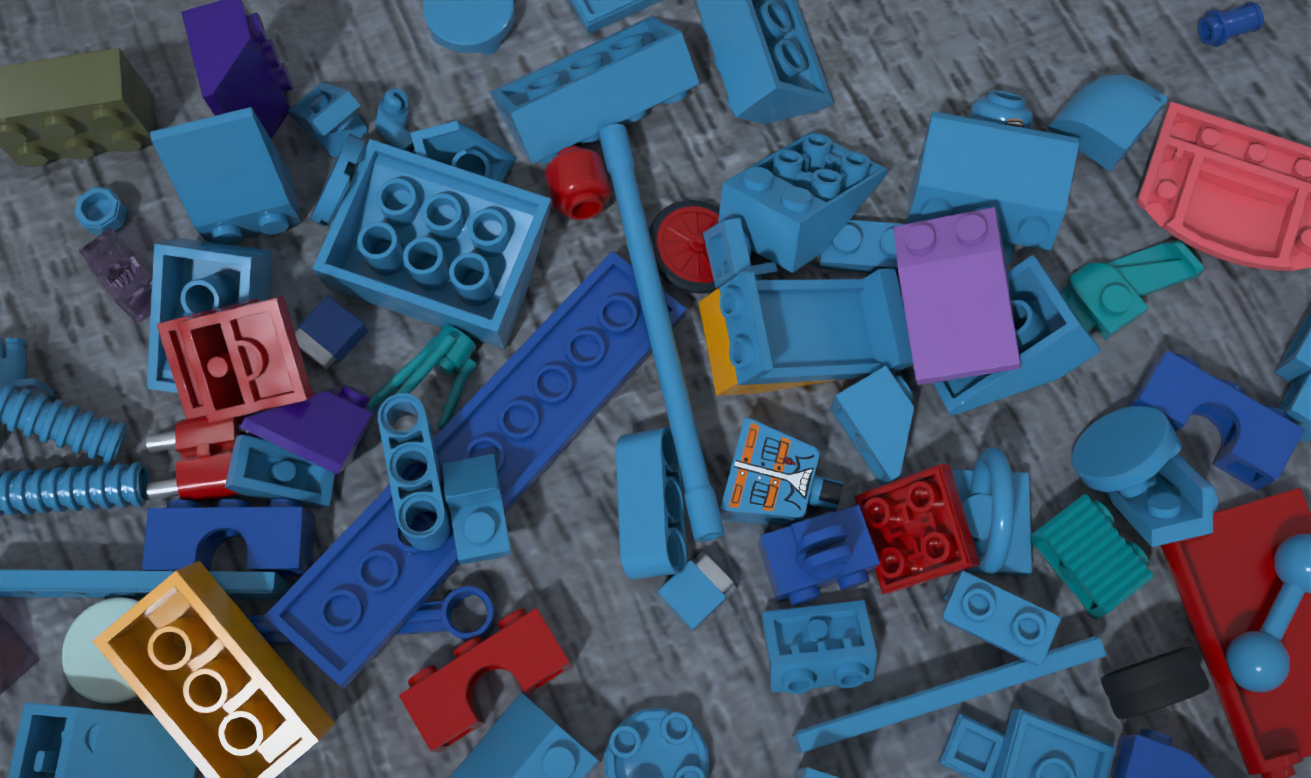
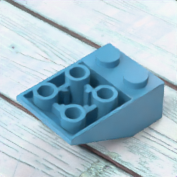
(799, 198)
(95, 744)

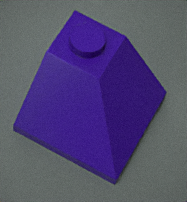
(321, 429)

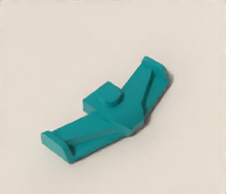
(1111, 292)

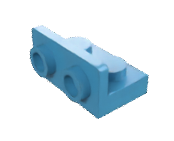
(1173, 506)
(999, 617)
(819, 647)

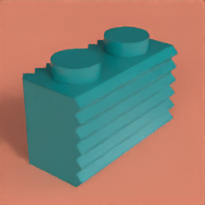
(1092, 556)

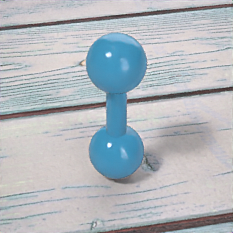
(1258, 657)

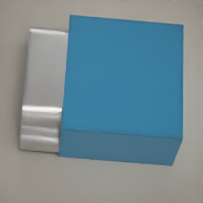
(697, 591)

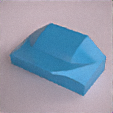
(272, 472)

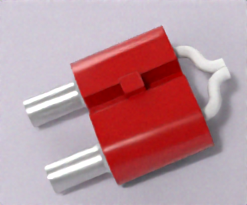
(204, 458)

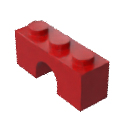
(443, 698)

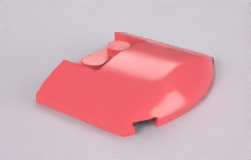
(1230, 190)

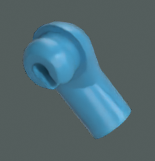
(392, 120)

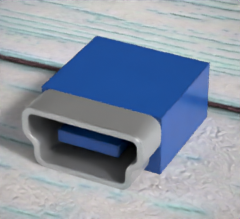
(329, 333)

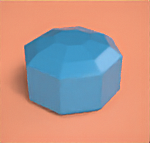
(100, 210)

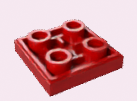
(918, 529)

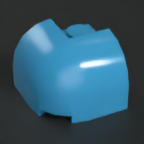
(1109, 116)

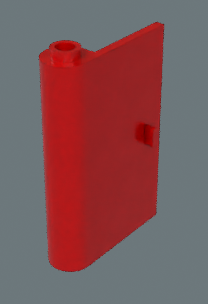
(1228, 590)

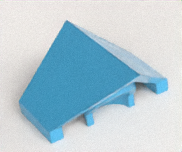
(464, 149)

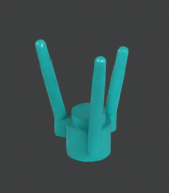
(444, 353)

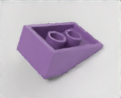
(956, 296)

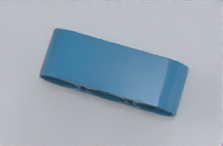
(404, 450)
(650, 505)

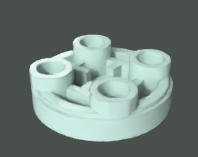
(85, 664)

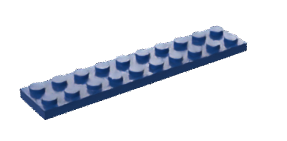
(525, 417)

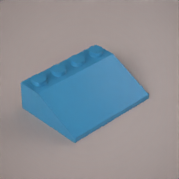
(434, 243)

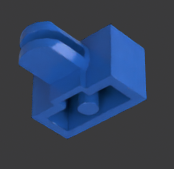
(818, 554)

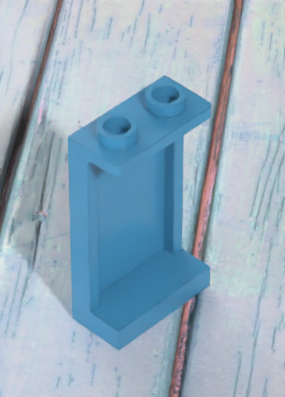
(814, 328)

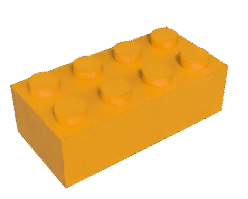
(213, 679)

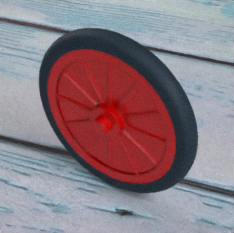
(681, 246)

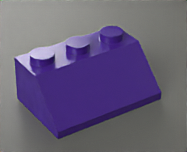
(237, 62)

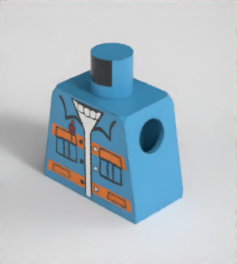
(775, 479)

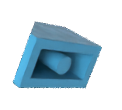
(877, 421)

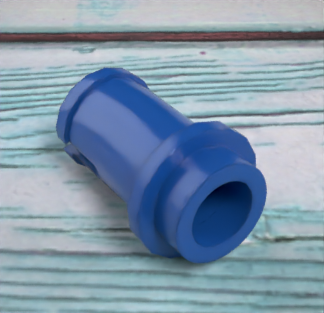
(1220, 26)

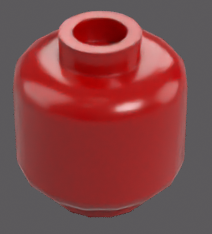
(578, 183)

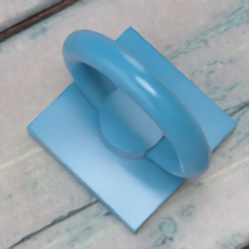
(997, 514)

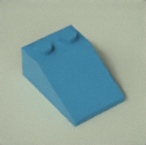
(229, 176)
(198, 278)
(1048, 339)

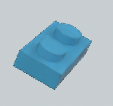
(862, 248)

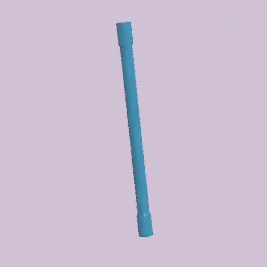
(699, 494)

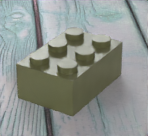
(73, 108)

